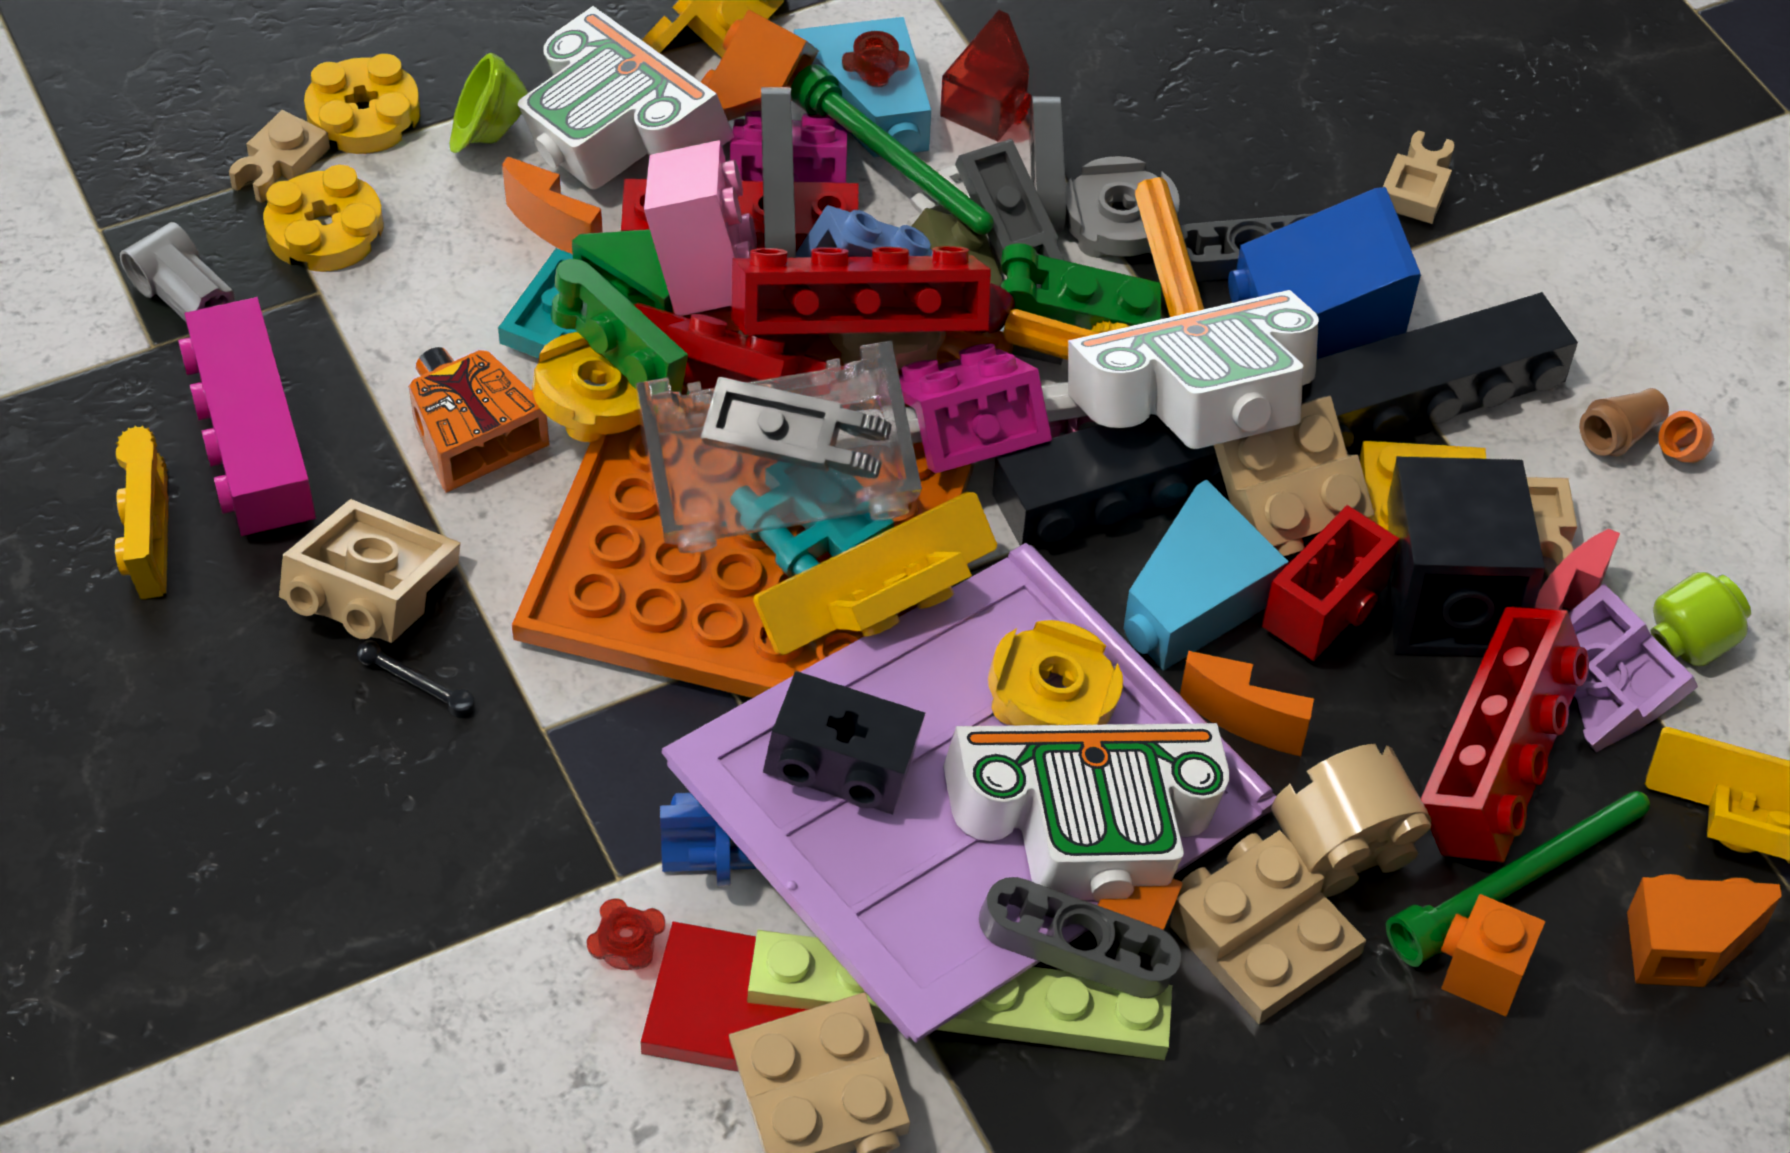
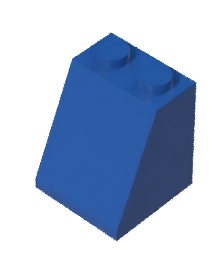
(1343, 265)

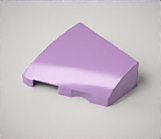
(1628, 673)

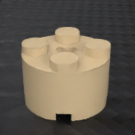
(1353, 816)

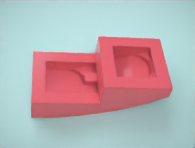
(1578, 573)

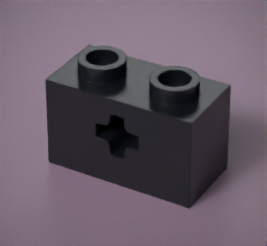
(843, 742)

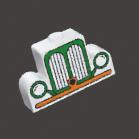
(615, 102)
(1203, 371)
(1091, 800)

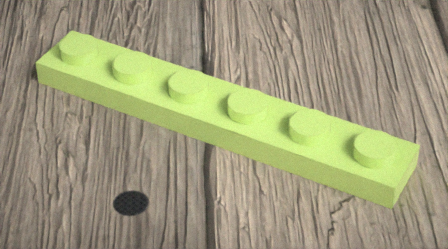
(1032, 1008)

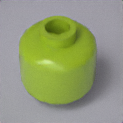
(1701, 618)

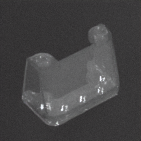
(727, 493)

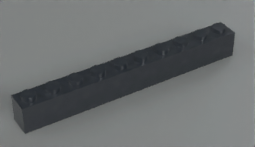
(1375, 391)

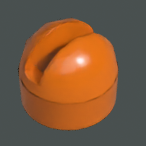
(1684, 430)

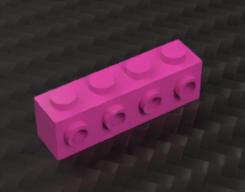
(249, 417)

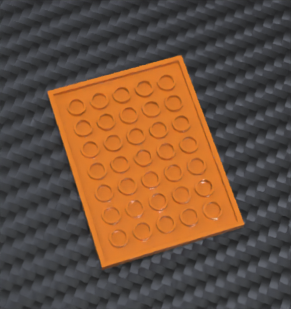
(635, 602)

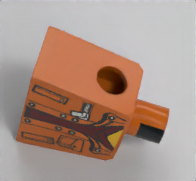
(473, 415)

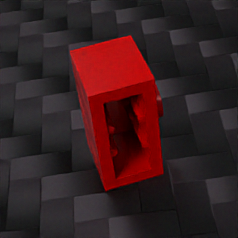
(1330, 583)

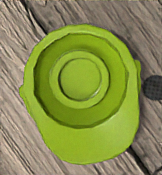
(486, 104)

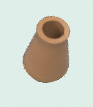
(1619, 422)

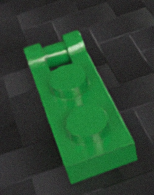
(1077, 291)
(615, 326)

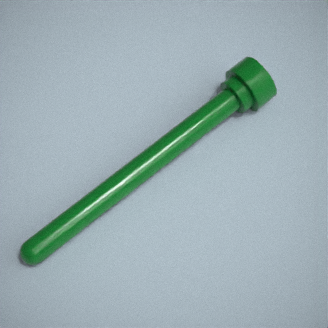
(819, 93)
(1421, 931)

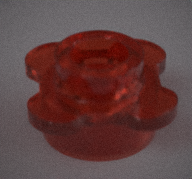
(875, 58)
(631, 951)

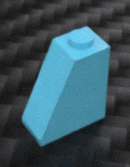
(897, 107)
(1200, 579)

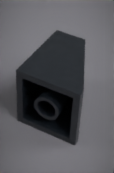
(1460, 553)

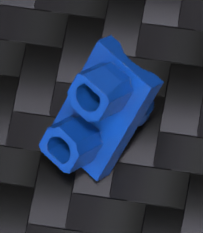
(696, 841)

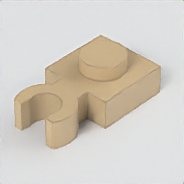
(281, 148)
(1420, 179)
(1553, 515)

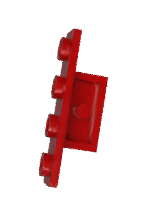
(726, 354)

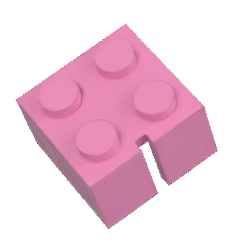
(697, 224)

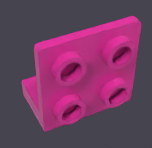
(817, 148)
(975, 406)

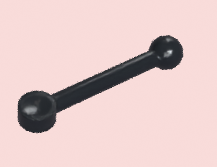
(459, 701)

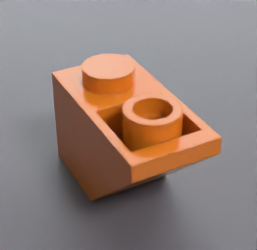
(754, 58)
(1694, 928)

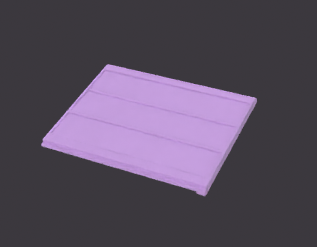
(907, 888)

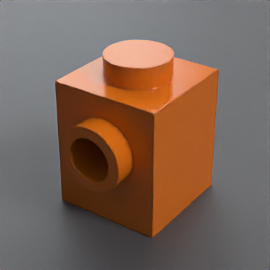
(1490, 953)

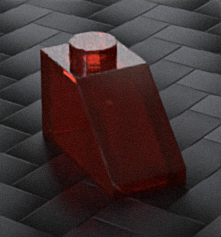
(988, 81)

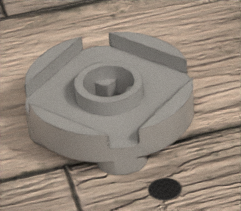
(1090, 210)

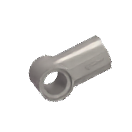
(171, 268)

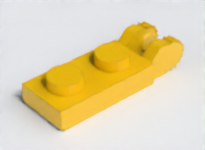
(143, 513)

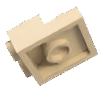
(1294, 477)
(366, 571)
(1264, 925)
(821, 1081)

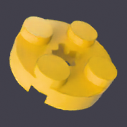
(377, 80)
(332, 193)
(581, 407)
(1058, 648)

